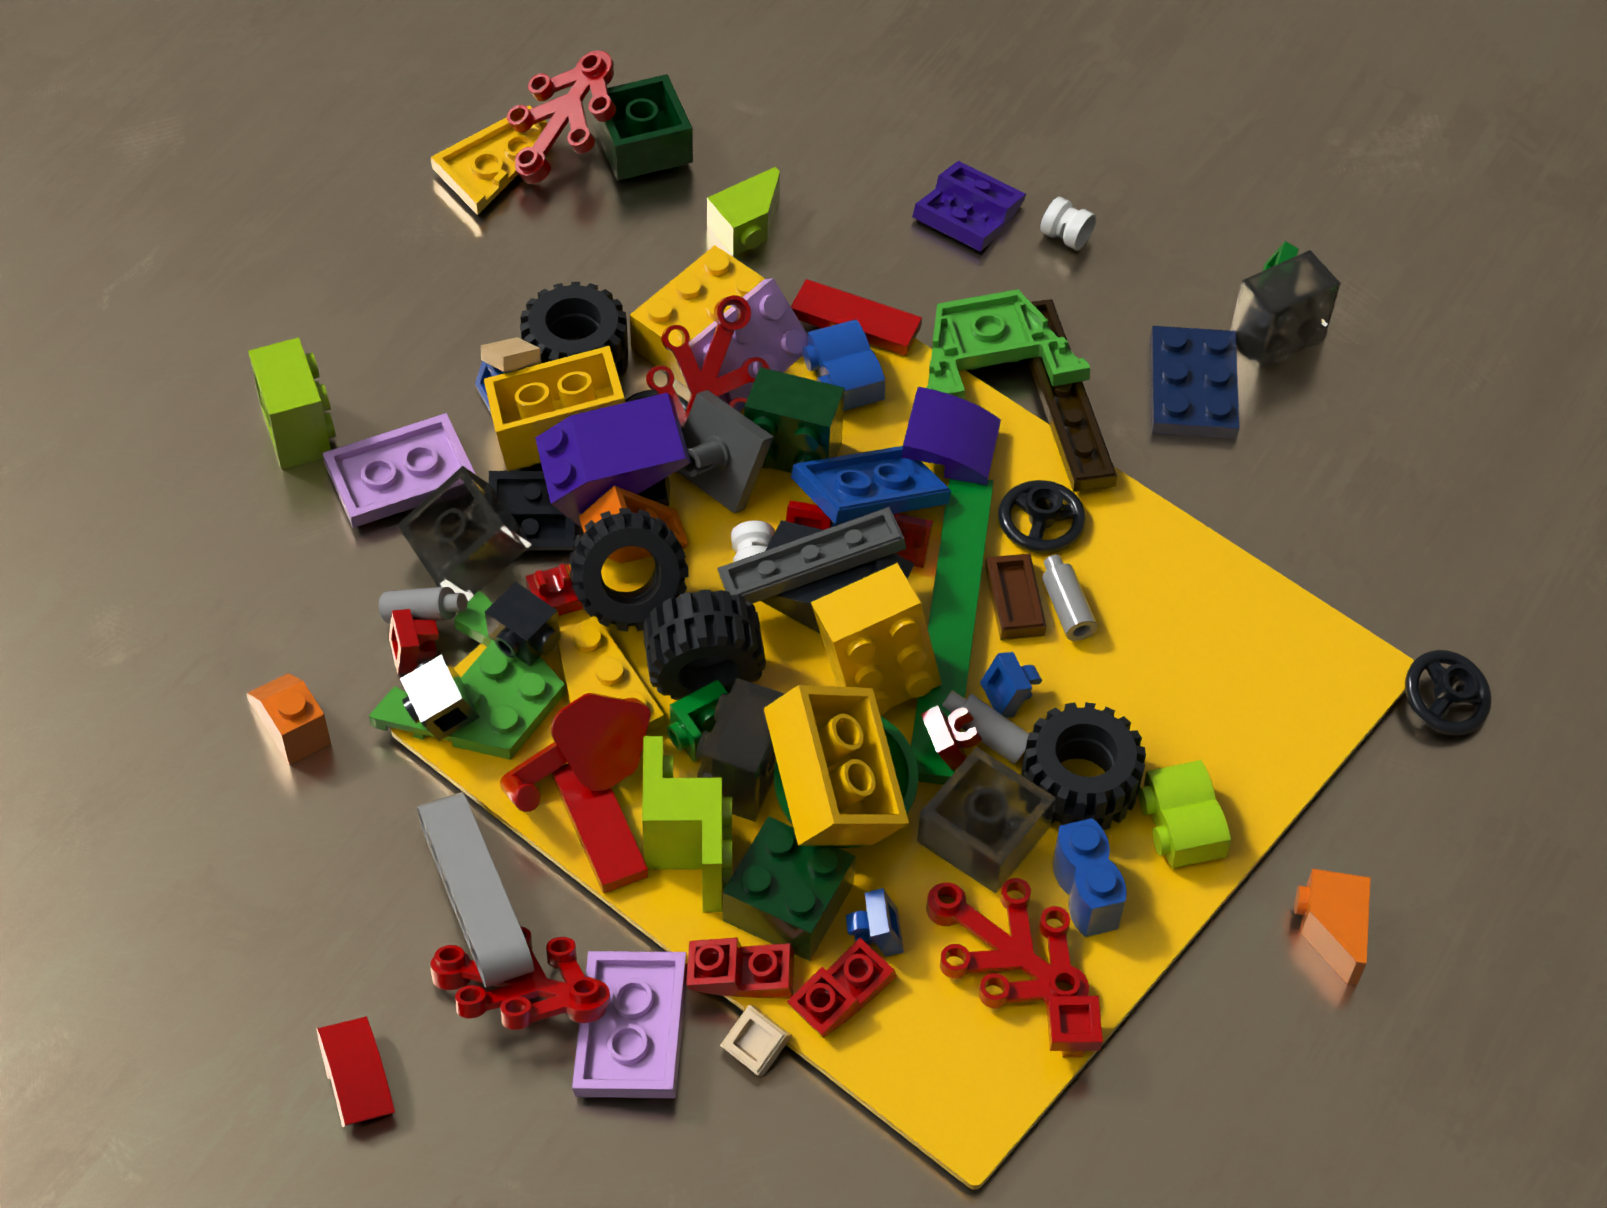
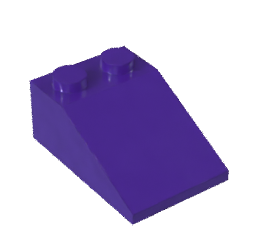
(611, 446)

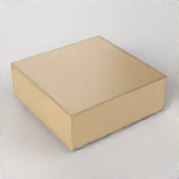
(510, 354)
(756, 1040)

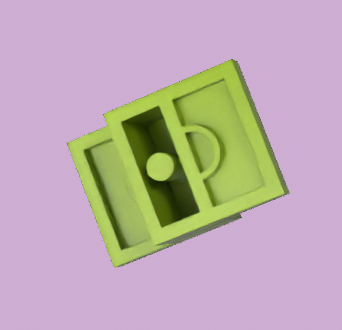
(686, 823)

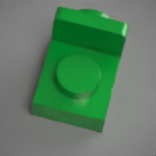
(692, 716)

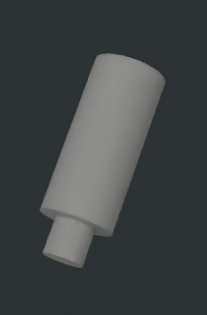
(1068, 599)
(424, 603)
(995, 729)

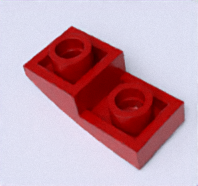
(740, 971)
(843, 989)
(355, 1071)

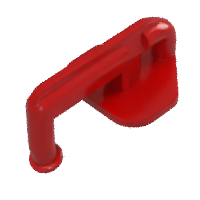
(595, 736)

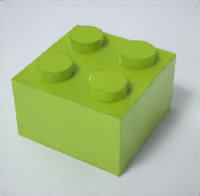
(292, 402)

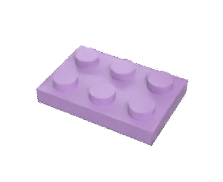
(770, 334)
(395, 468)
(639, 1037)

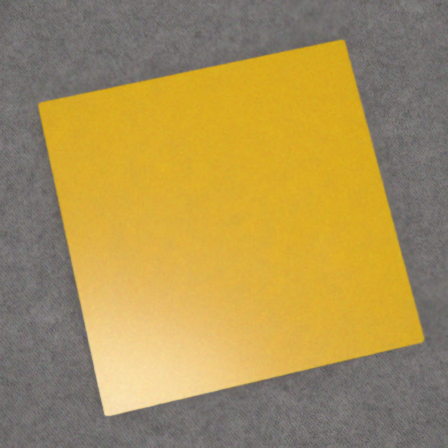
(1188, 645)

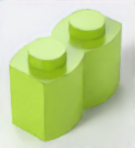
(1185, 814)

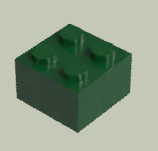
(647, 128)
(799, 414)
(788, 889)

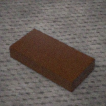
(1015, 596)

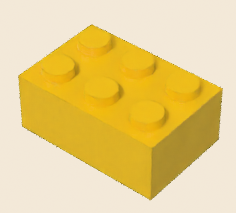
(690, 303)
(543, 395)
(878, 638)
(835, 766)

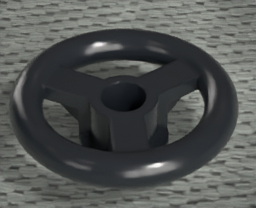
(1044, 505)
(1457, 684)

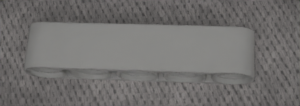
(475, 890)

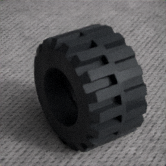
(575, 313)
(611, 534)
(703, 641)
(1093, 737)

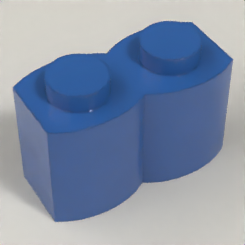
(845, 359)
(1089, 877)

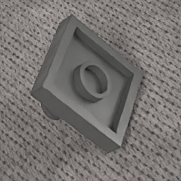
(723, 451)

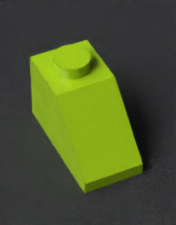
(745, 212)

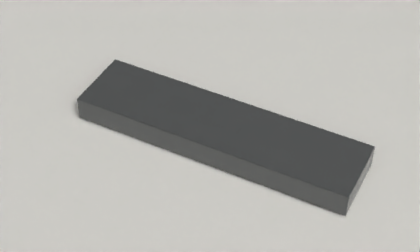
(813, 557)

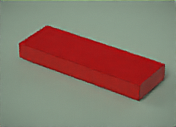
(882, 324)
(601, 832)

